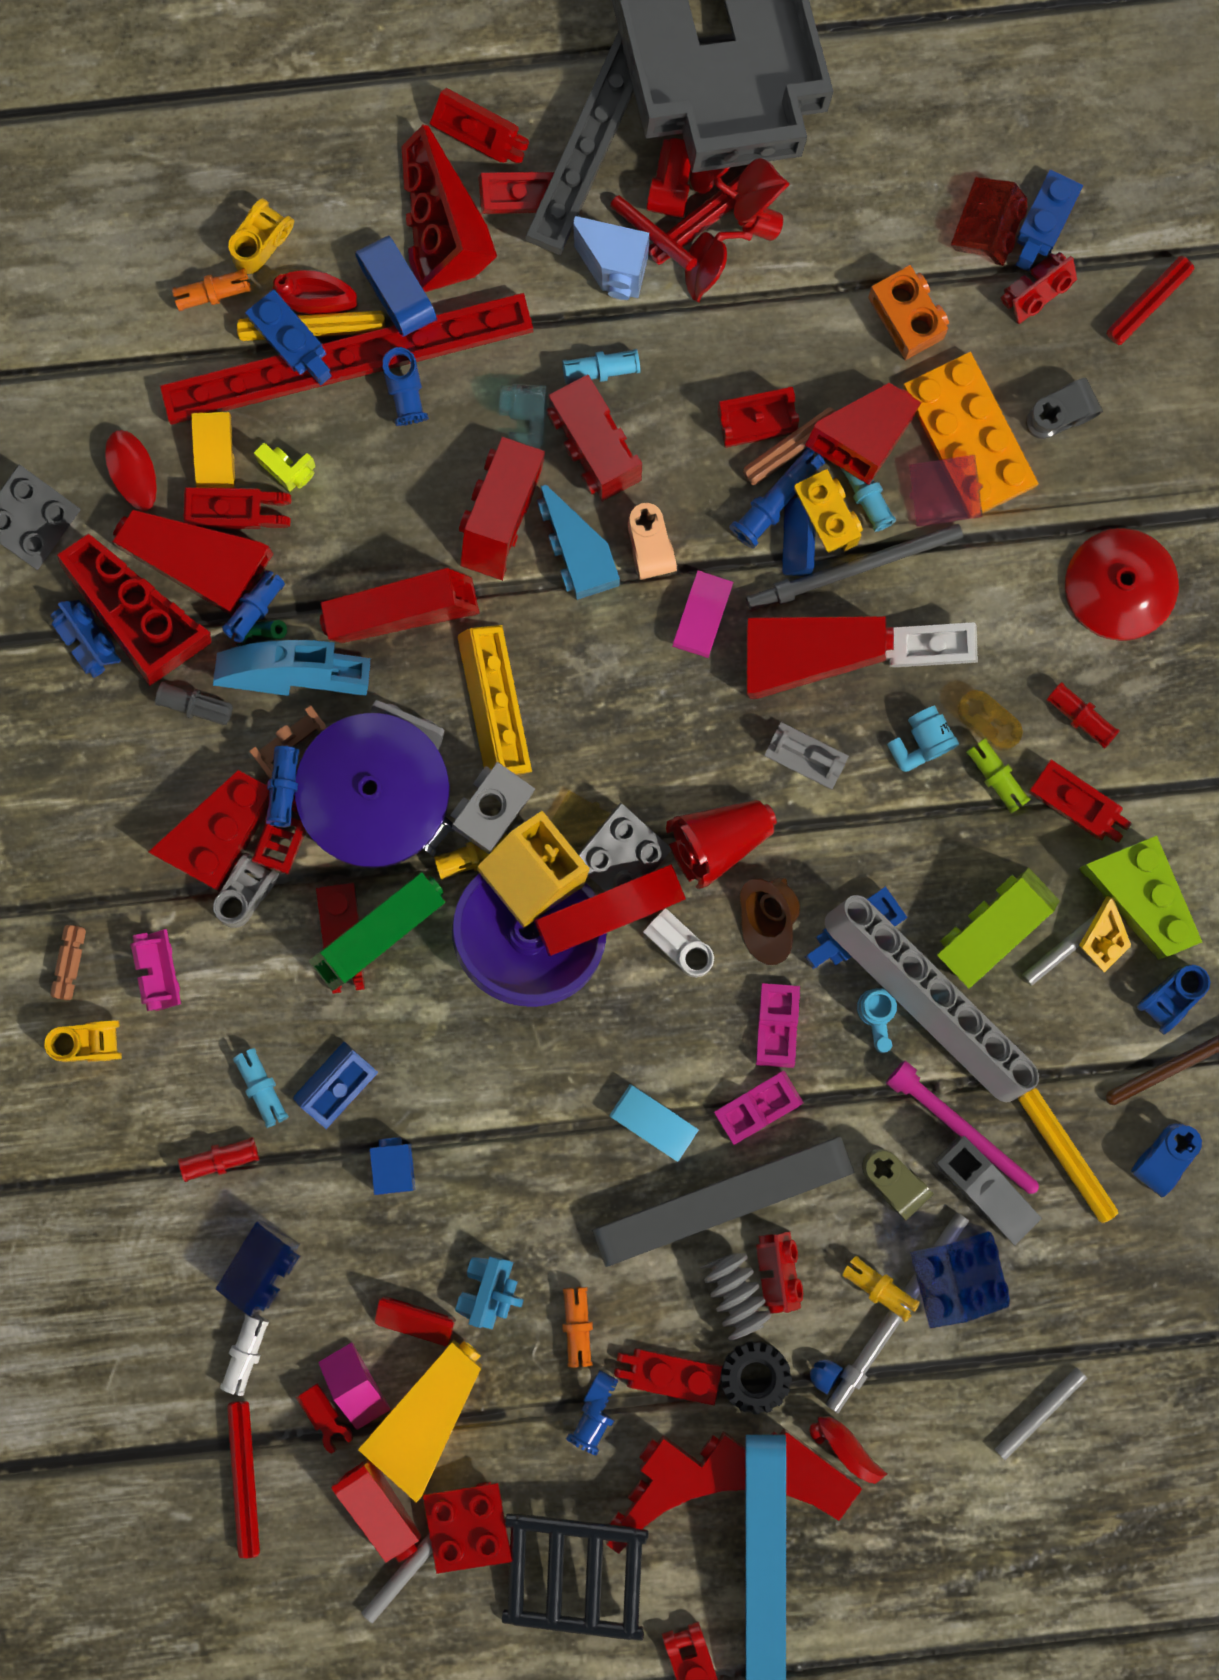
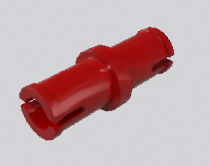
(1083, 715)
(218, 1159)

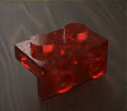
(990, 219)

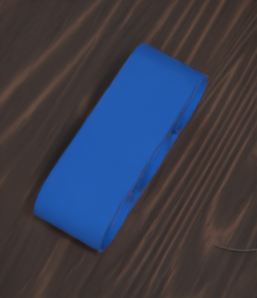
(395, 286)

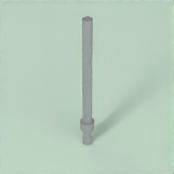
(854, 1375)

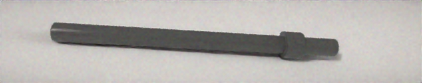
(786, 591)

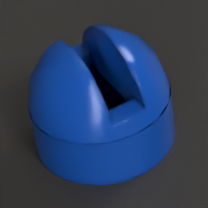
(825, 1375)

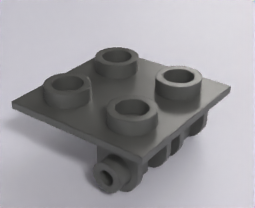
(32, 517)
(622, 850)

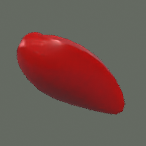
(314, 292)
(131, 469)
(847, 1448)

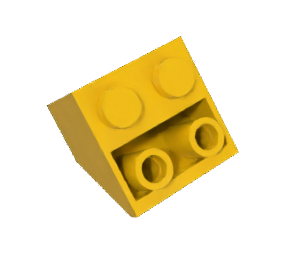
(533, 869)

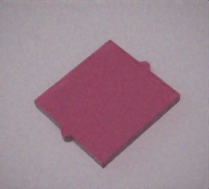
(946, 490)

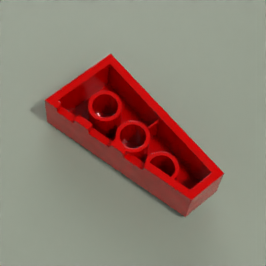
(139, 618)

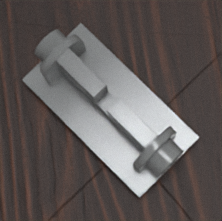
(806, 755)

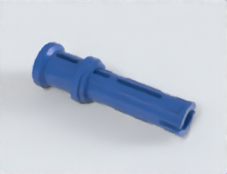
(766, 509)

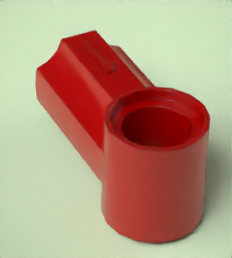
(670, 187)

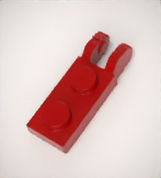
(233, 508)
(337, 914)

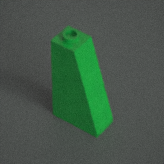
(378, 931)

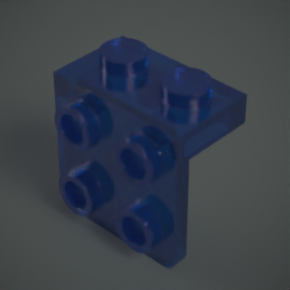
(960, 1280)

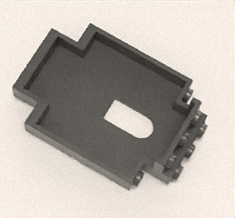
(730, 96)

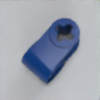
(1173, 998)
(1162, 1164)

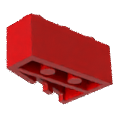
(594, 438)

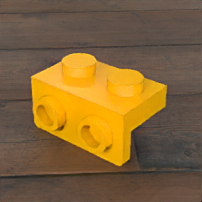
(828, 513)

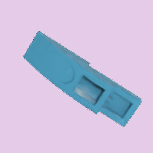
(287, 663)

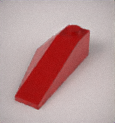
(447, 227)

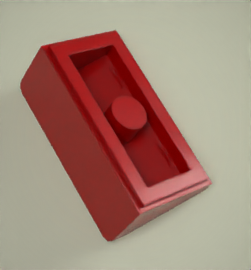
(414, 1320)

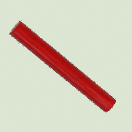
(656, 235)

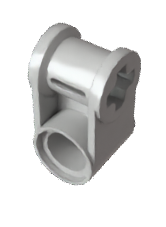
(245, 889)

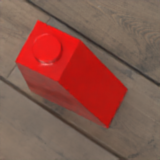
(864, 431)
(377, 1511)

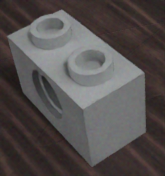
(508, 790)

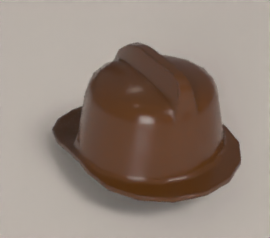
(768, 919)

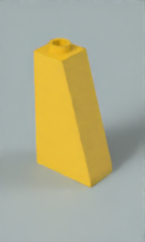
(419, 1426)

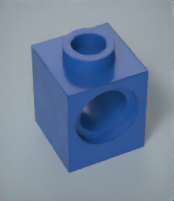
(392, 1167)

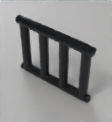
(553, 1617)

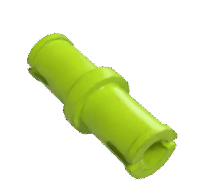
(998, 775)

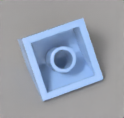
(613, 255)

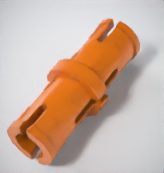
(211, 289)
(577, 1327)

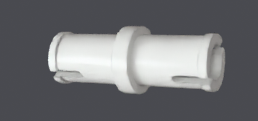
(244, 1354)

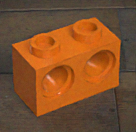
(899, 315)

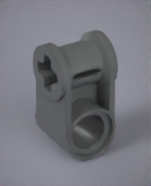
(1068, 408)

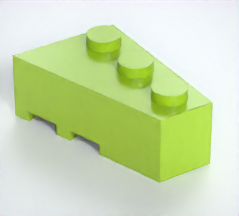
(1146, 896)
(997, 927)

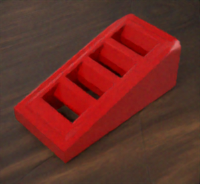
(291, 851)

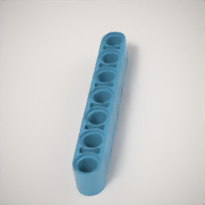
(765, 1557)

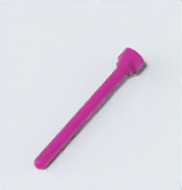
(907, 1081)

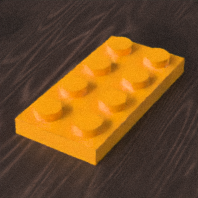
(966, 421)

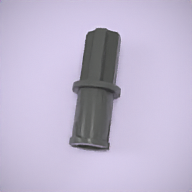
(193, 703)

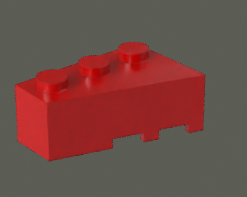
(499, 506)
(217, 831)

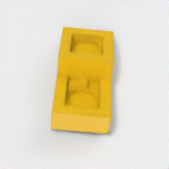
(213, 450)

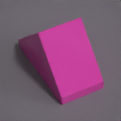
(353, 1386)

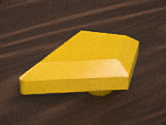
(1106, 936)

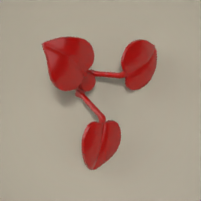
(757, 189)

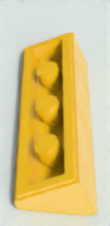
(494, 699)

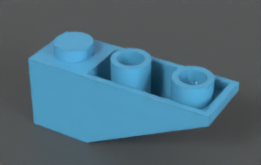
(584, 552)

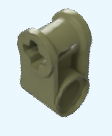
(900, 1187)

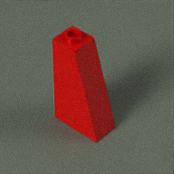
(197, 558)
(400, 606)
(810, 649)

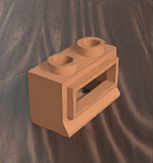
(288, 737)

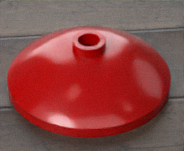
(1107, 604)

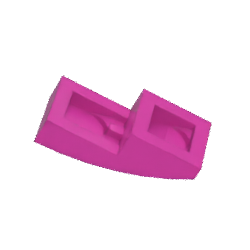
(702, 614)
(777, 1025)
(758, 1107)

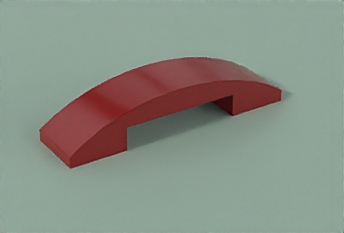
(610, 910)

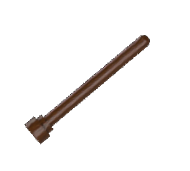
(1163, 1071)

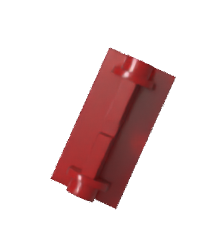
(1053, 277)
(783, 1290)

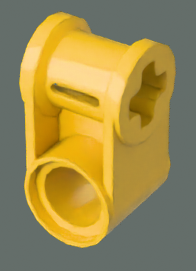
(262, 230)
(87, 1042)

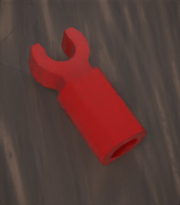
(323, 1416)

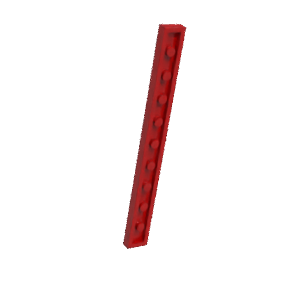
(347, 359)

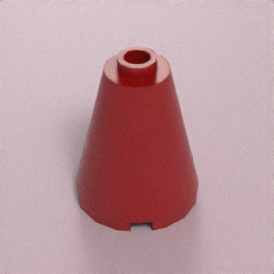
(718, 838)

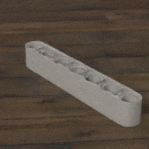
(931, 999)

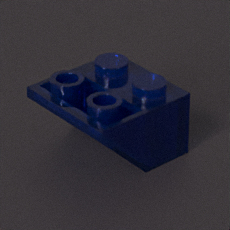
(258, 1267)

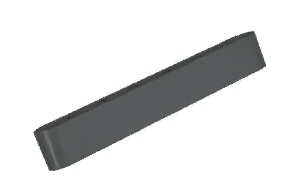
(723, 1201)

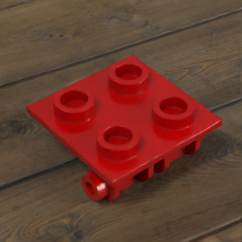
(467, 1528)

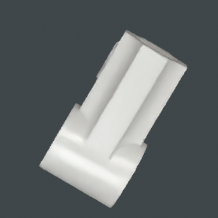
(677, 941)

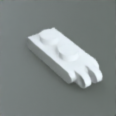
(934, 645)

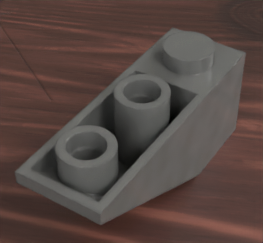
(987, 1189)

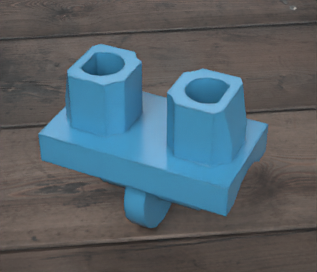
(494, 1294)

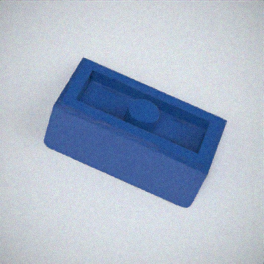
(797, 541)
(335, 1085)

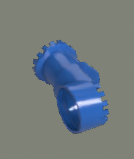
(405, 389)
(594, 1421)

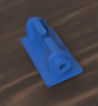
(76, 622)

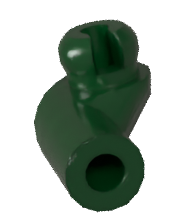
(265, 631)

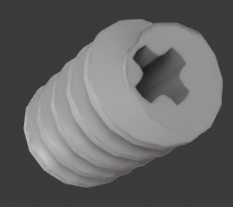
(737, 1295)

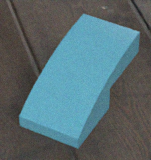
(653, 1122)

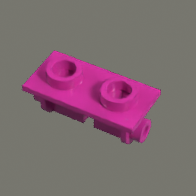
(160, 987)

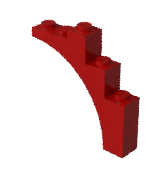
(680, 1477)

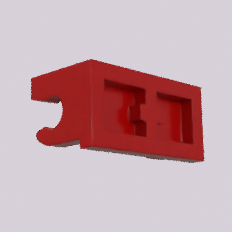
(758, 417)

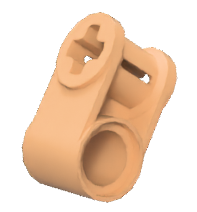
(650, 548)

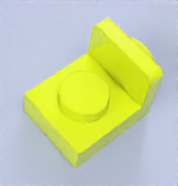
(278, 466)

